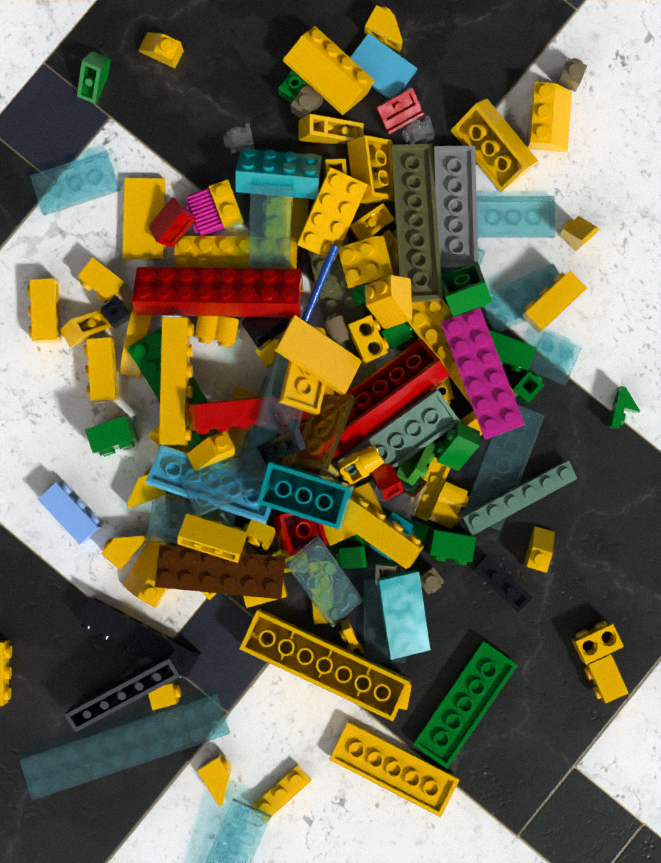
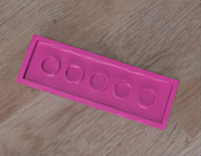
(482, 373)

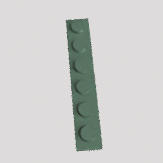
(518, 497)

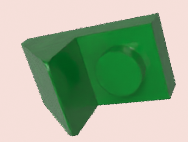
(622, 402)

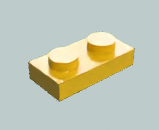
(372, 223)

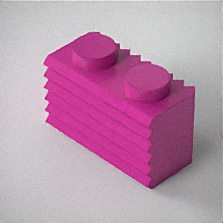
(205, 212)

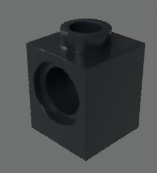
(116, 312)

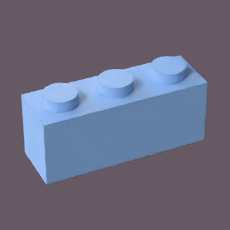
(70, 512)

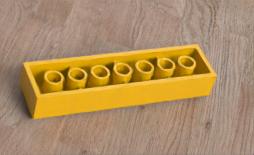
(325, 664)

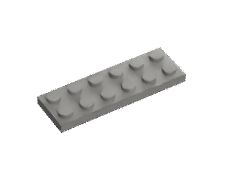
(456, 205)

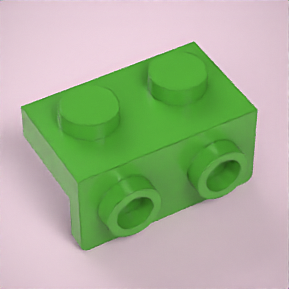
(416, 465)

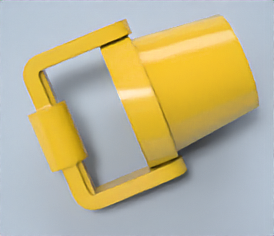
(364, 460)

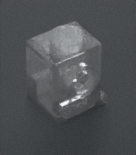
(419, 132)
(239, 138)

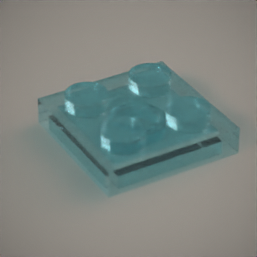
(554, 358)

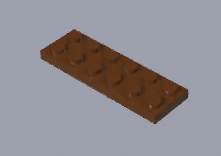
(198, 571)

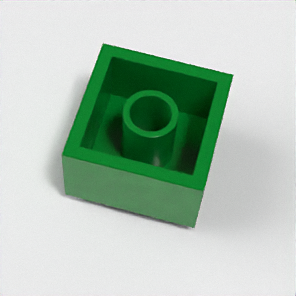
(465, 289)
(112, 435)
(451, 545)

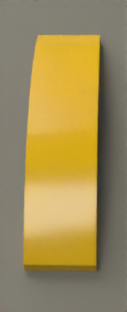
(137, 329)

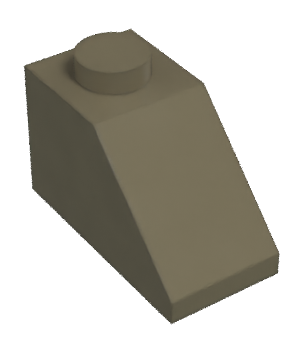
(306, 102)

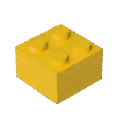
(365, 261)

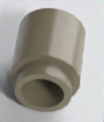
(337, 328)

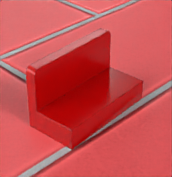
(171, 223)

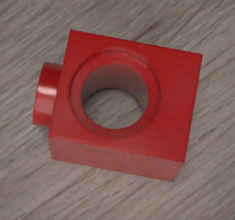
(387, 481)

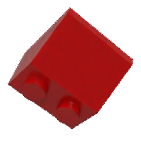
(296, 532)

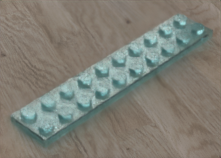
(124, 746)

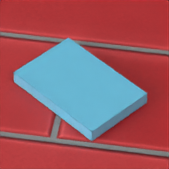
(384, 66)

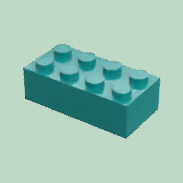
(279, 169)
(305, 494)

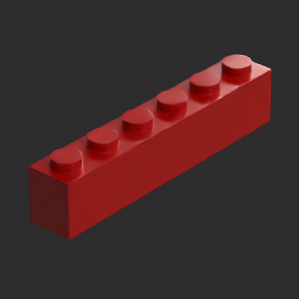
(226, 414)

